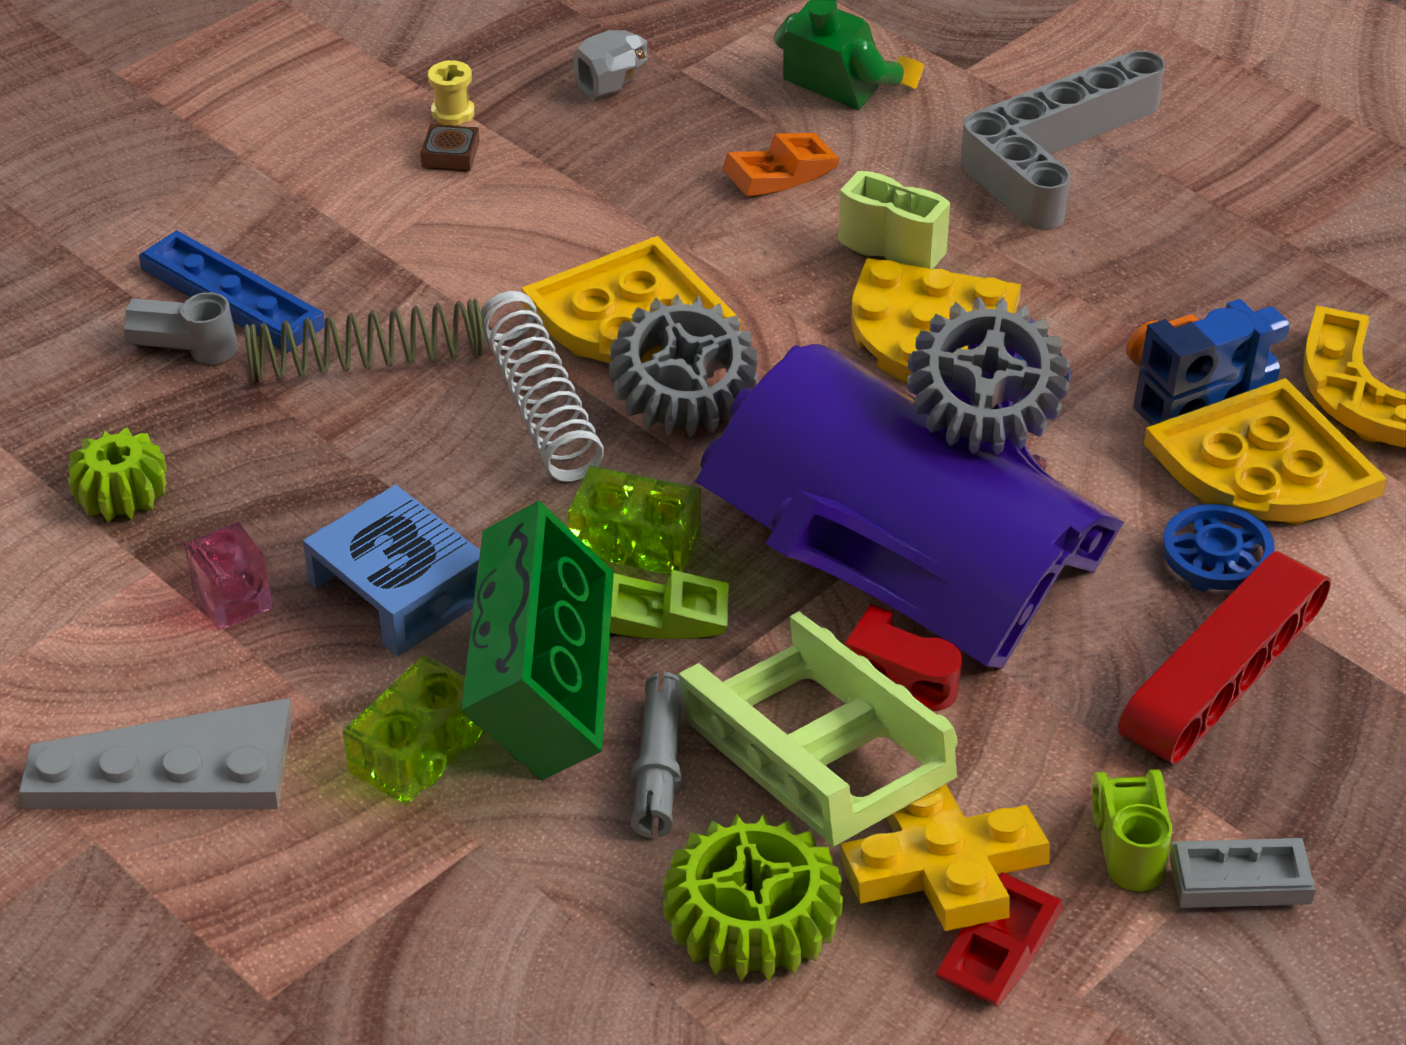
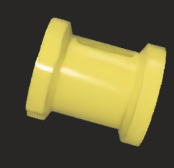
(451, 92)

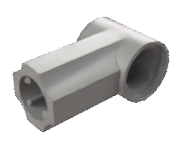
(197, 325)

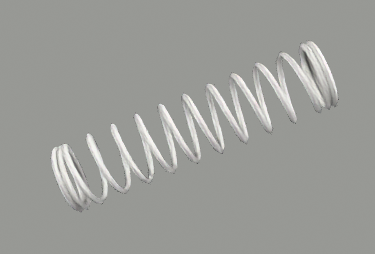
(514, 388)

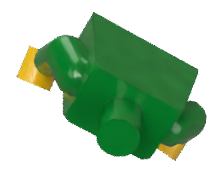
(838, 56)

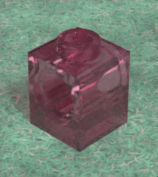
(228, 575)

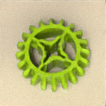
(722, 920)

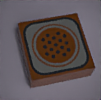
(450, 147)

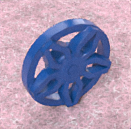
(1215, 546)

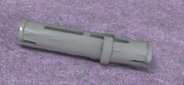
(656, 771)

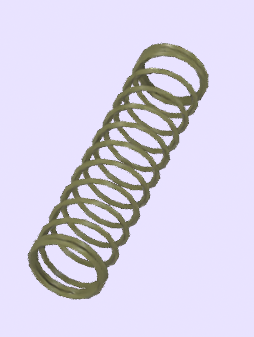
(256, 351)

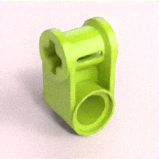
(1133, 828)

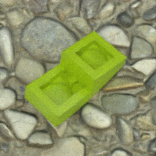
(678, 610)

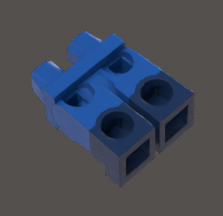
(1207, 360)

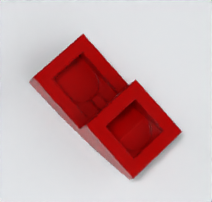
(995, 954)

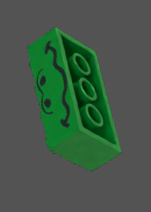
(539, 642)

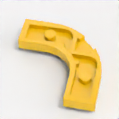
(1343, 383)

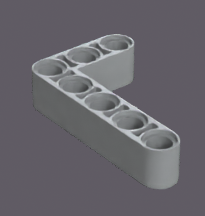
(1012, 141)

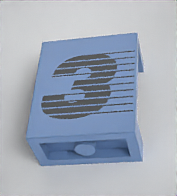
(401, 563)

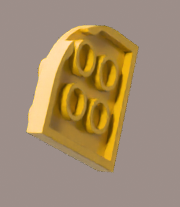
(901, 299)
(592, 300)
(1266, 456)

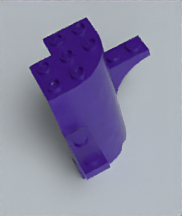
(896, 511)

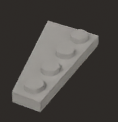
(178, 763)

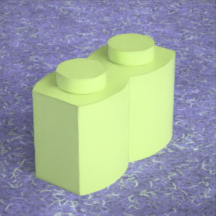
(893, 220)

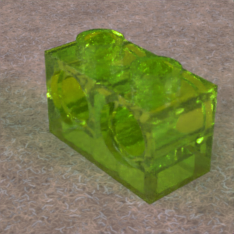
(636, 519)
(411, 731)

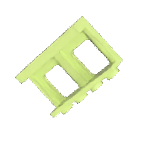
(795, 763)

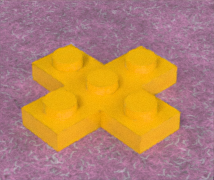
(947, 857)

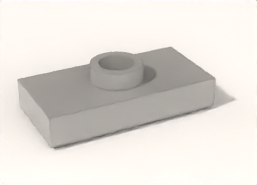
(1241, 873)

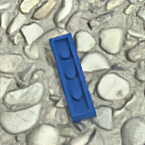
(251, 299)

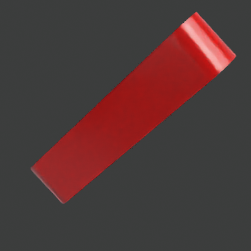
(1224, 657)

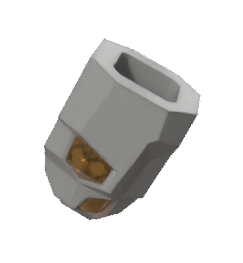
(608, 62)

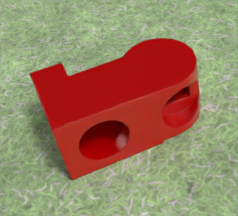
(909, 658)

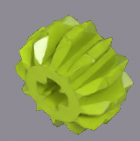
(117, 474)

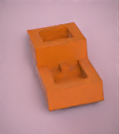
(788, 163)

